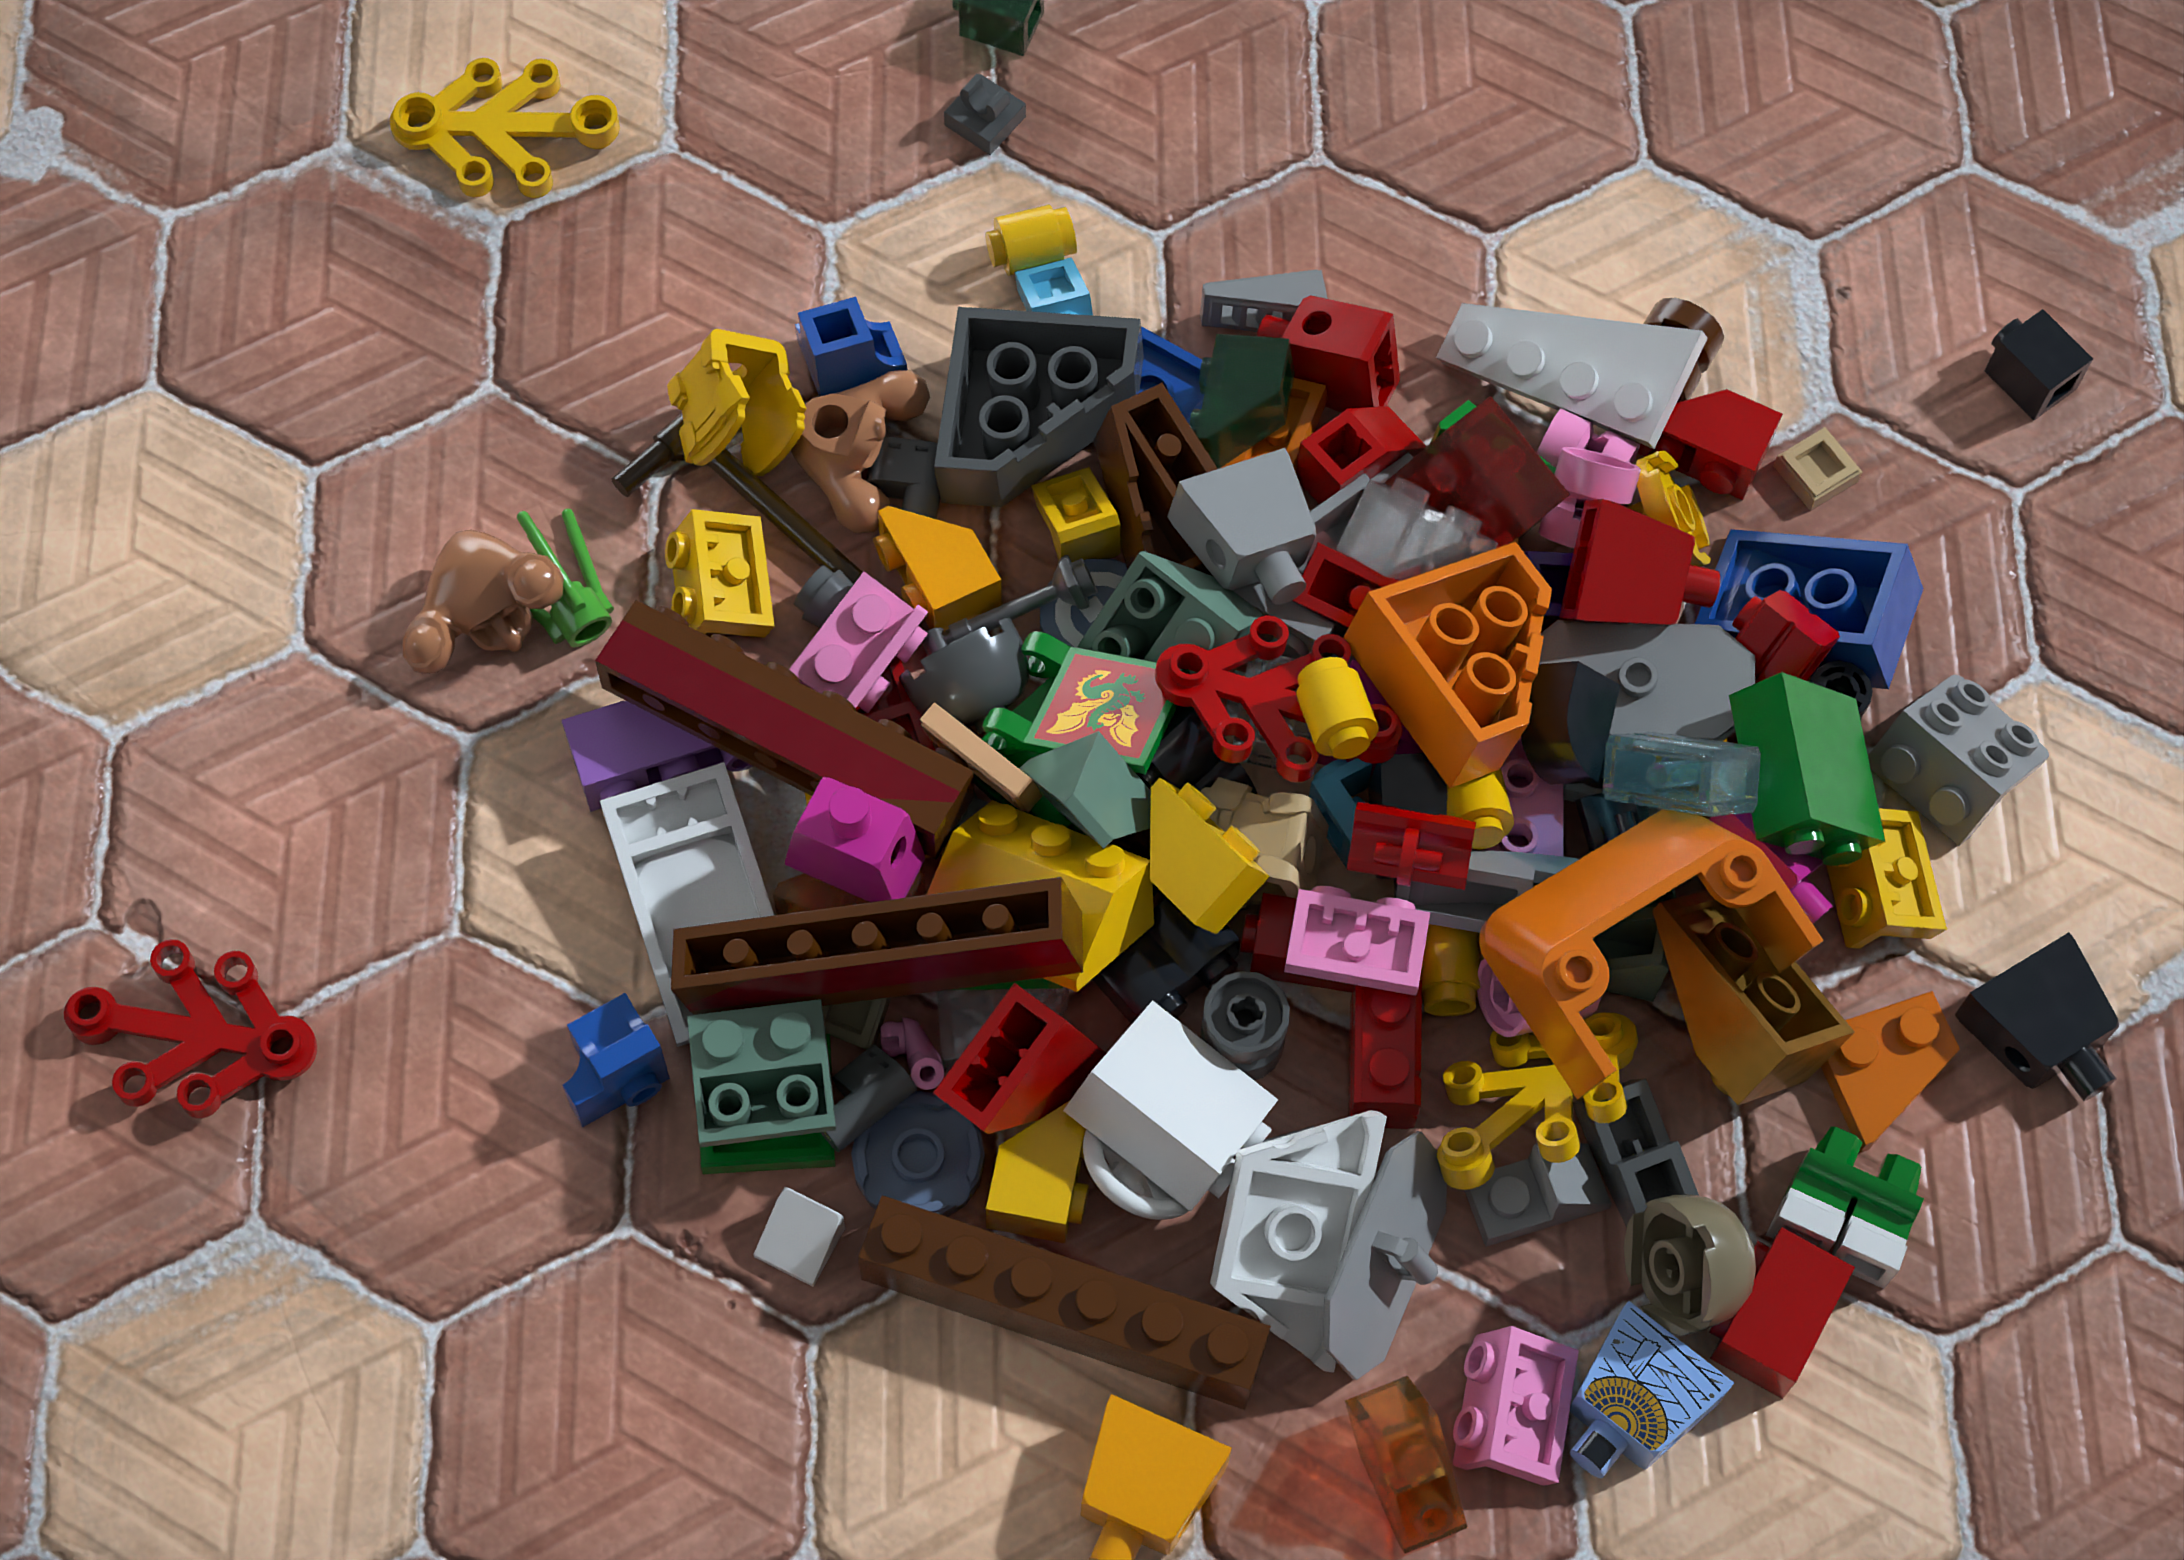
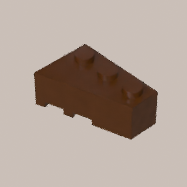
(1142, 457)

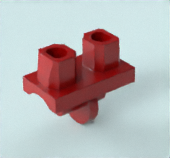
(1411, 845)

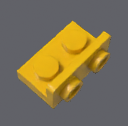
(721, 573)
(1889, 887)

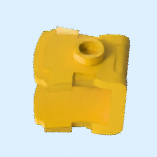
(752, 397)

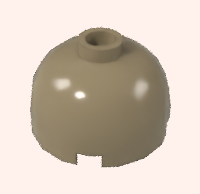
(1690, 1262)

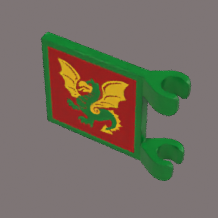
(1088, 696)

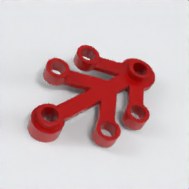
(1263, 696)
(199, 1035)

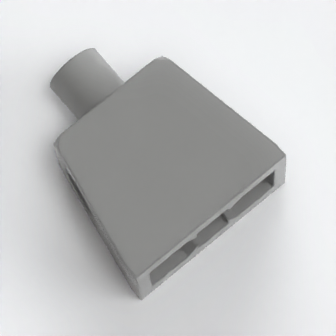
(1248, 524)

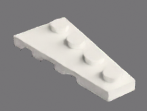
(1596, 368)

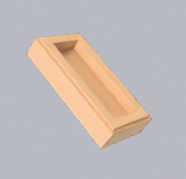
(981, 758)

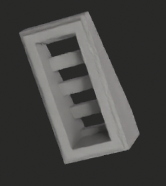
(1246, 301)

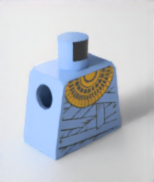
(1641, 1394)

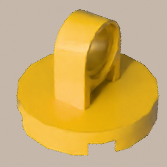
(1669, 502)

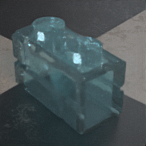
(1681, 773)

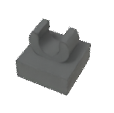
(984, 113)

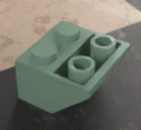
(1165, 607)
(761, 1073)

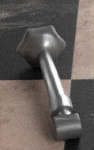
(1070, 583)

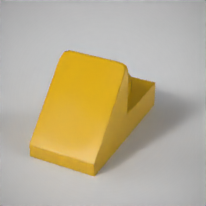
(1079, 516)

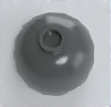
(972, 675)

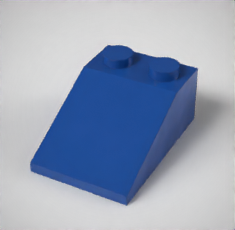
(1851, 584)

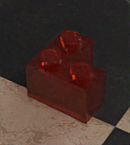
(1487, 472)

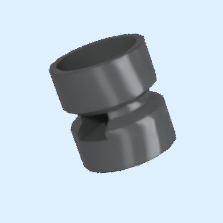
(1256, 1033)

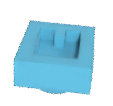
(1054, 289)
(1332, 793)

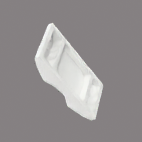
(684, 866)

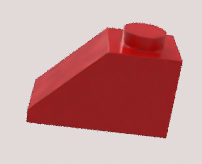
(1337, 585)

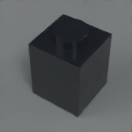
(2037, 363)

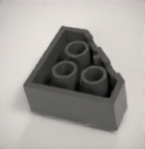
(1028, 396)

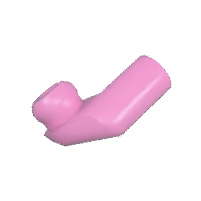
(921, 1056)

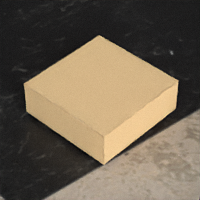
(1817, 469)

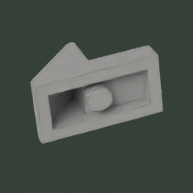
(1537, 1195)

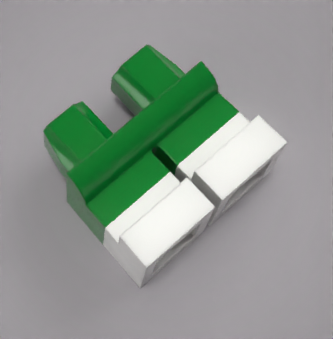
(1877, 1206)

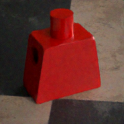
(1343, 348)
(1633, 569)

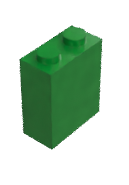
(1813, 769)

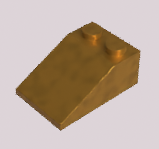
(1742, 1015)

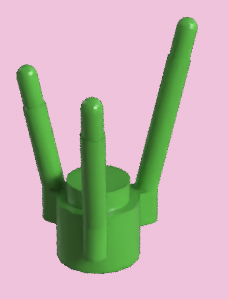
(581, 611)

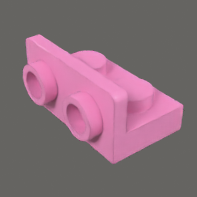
(860, 643)
(1357, 940)
(1515, 1405)

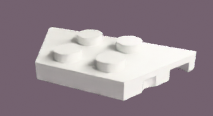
(1290, 1223)

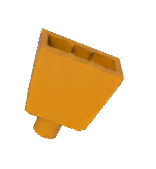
(1147, 1480)

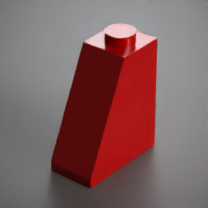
(1018, 1065)

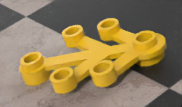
(498, 122)
(1466, 1152)

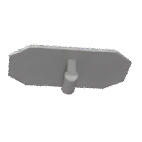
(1667, 674)
(1385, 1256)

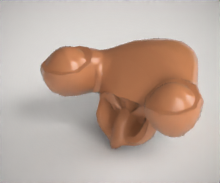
(846, 436)
(479, 591)

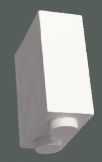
(1172, 1107)

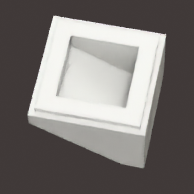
(799, 1236)

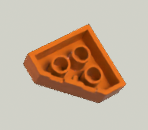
(1458, 656)

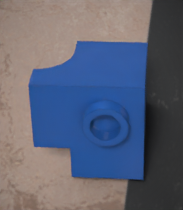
(845, 347)
(616, 1063)

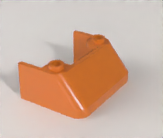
(1544, 937)

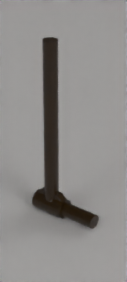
(668, 447)

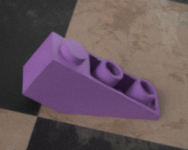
(630, 748)

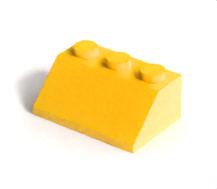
(1013, 847)

